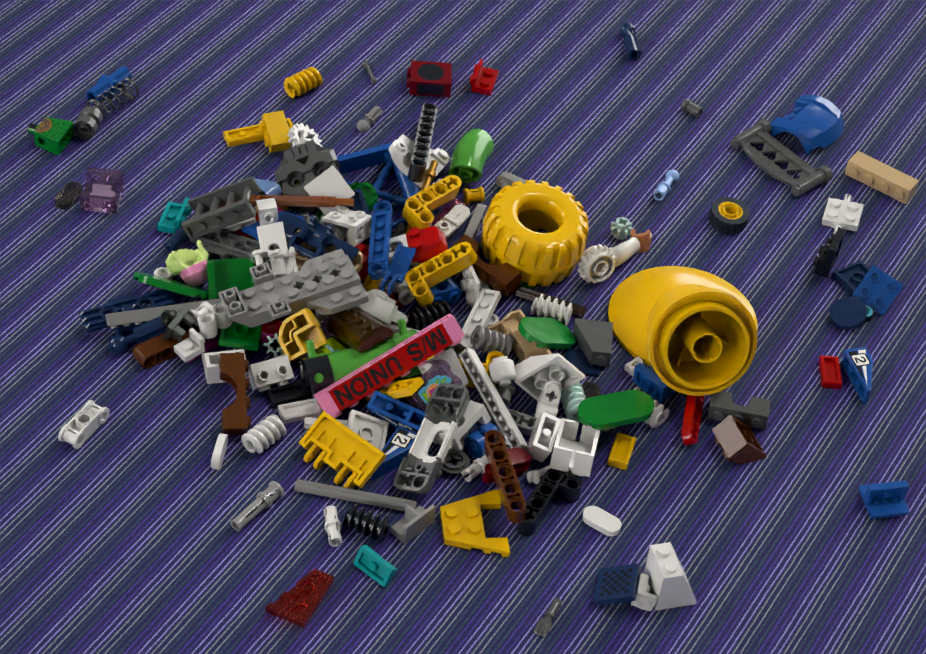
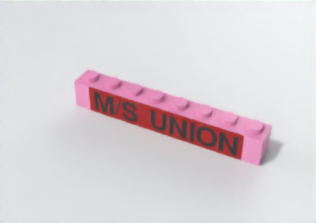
(390, 365)

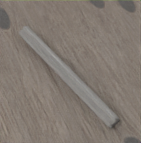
(353, 495)

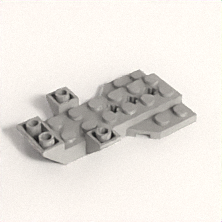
(321, 283)

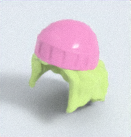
(189, 264)

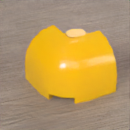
(297, 330)

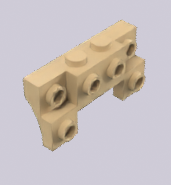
(521, 346)

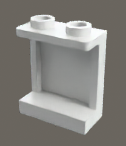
(474, 413)

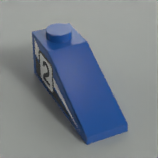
(859, 367)
(395, 411)
(395, 450)

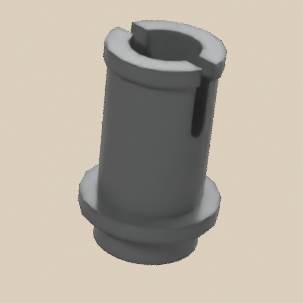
(692, 108)

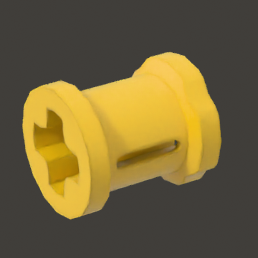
(473, 195)

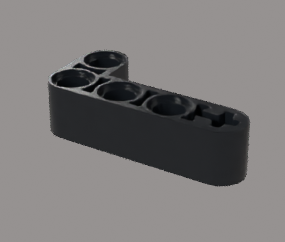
(551, 486)

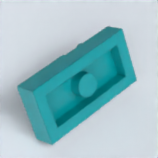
(374, 566)

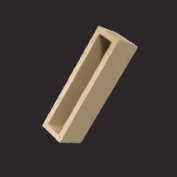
(881, 177)

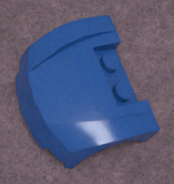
(813, 122)

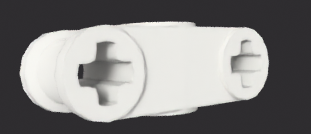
(83, 424)

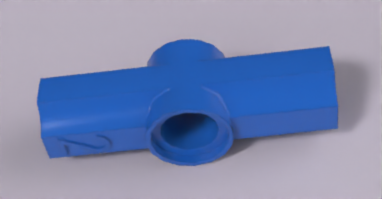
(106, 82)

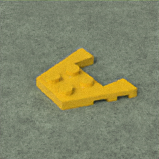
(464, 524)

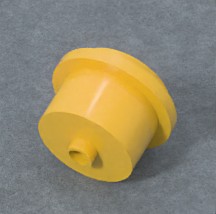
(700, 339)

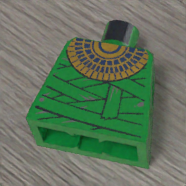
(52, 134)

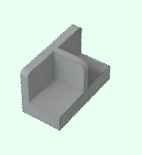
(413, 522)

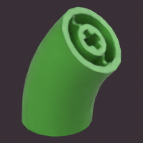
(471, 155)

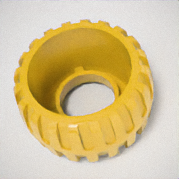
(537, 255)

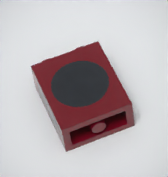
(429, 78)

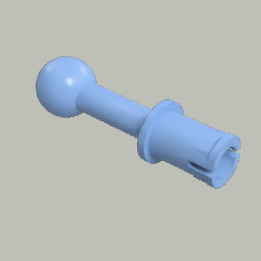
(664, 188)

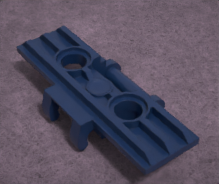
(313, 234)
(94, 318)

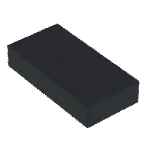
(287, 394)

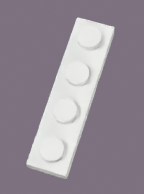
(480, 314)

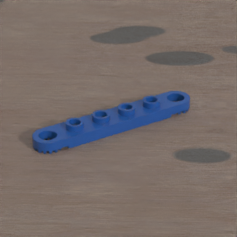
(380, 240)

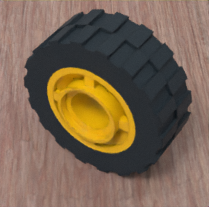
(728, 215)

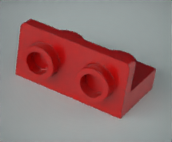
(483, 79)

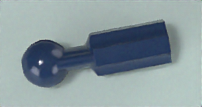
(630, 42)
(141, 333)

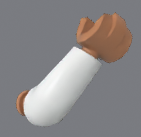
(637, 243)

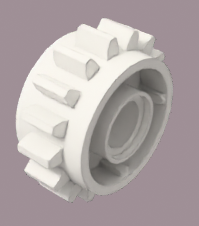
(596, 263)

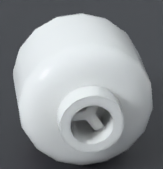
(502, 371)

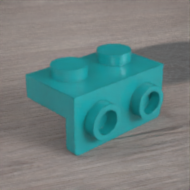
(174, 216)

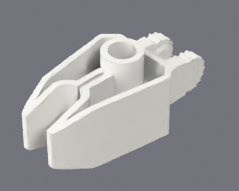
(383, 309)

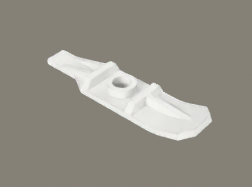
(453, 219)

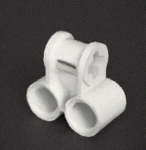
(210, 318)
(548, 401)

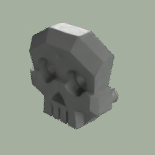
(303, 165)

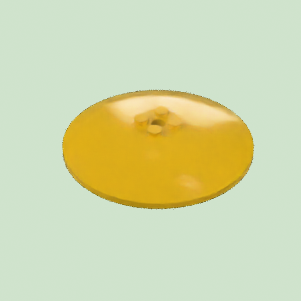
(638, 294)

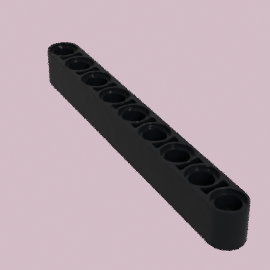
(422, 143)

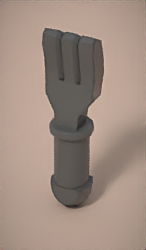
(545, 623)

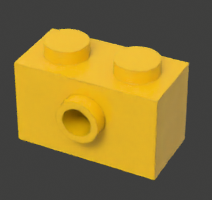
(275, 131)

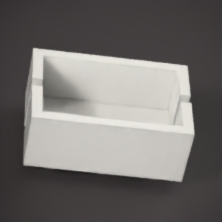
(573, 454)

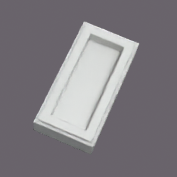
(299, 410)

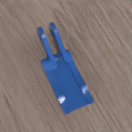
(398, 268)

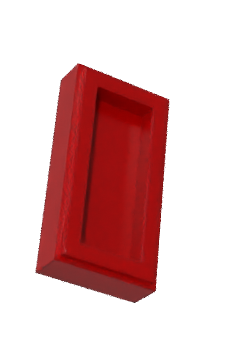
(830, 372)

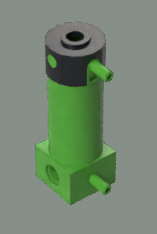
(325, 369)

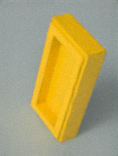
(621, 451)

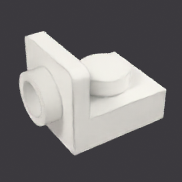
(191, 346)
(644, 599)

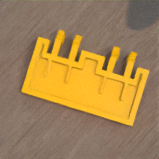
(339, 448)

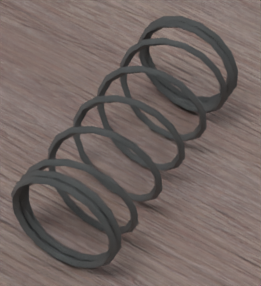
(123, 91)

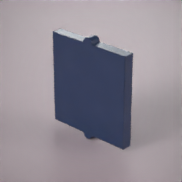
(579, 360)

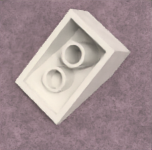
(537, 370)

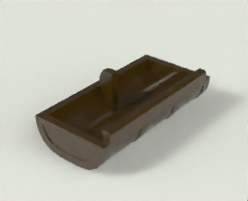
(358, 329)

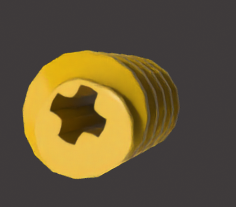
(302, 82)

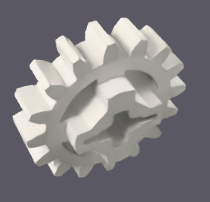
(300, 135)

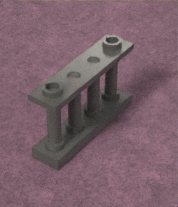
(225, 216)

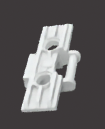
(282, 259)

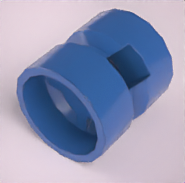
(475, 441)

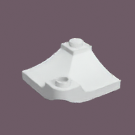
(401, 154)

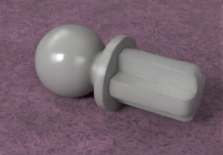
(365, 124)

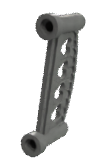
(760, 134)

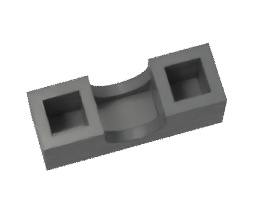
(752, 415)

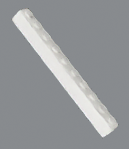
(492, 399)

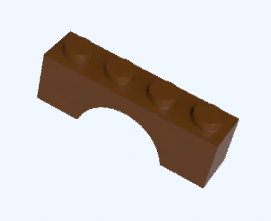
(500, 277)
(232, 370)

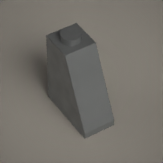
(594, 340)

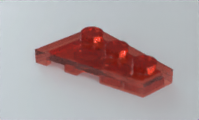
(302, 600)

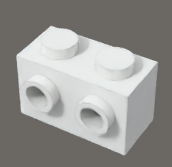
(269, 373)

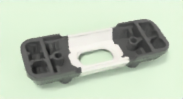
(443, 413)

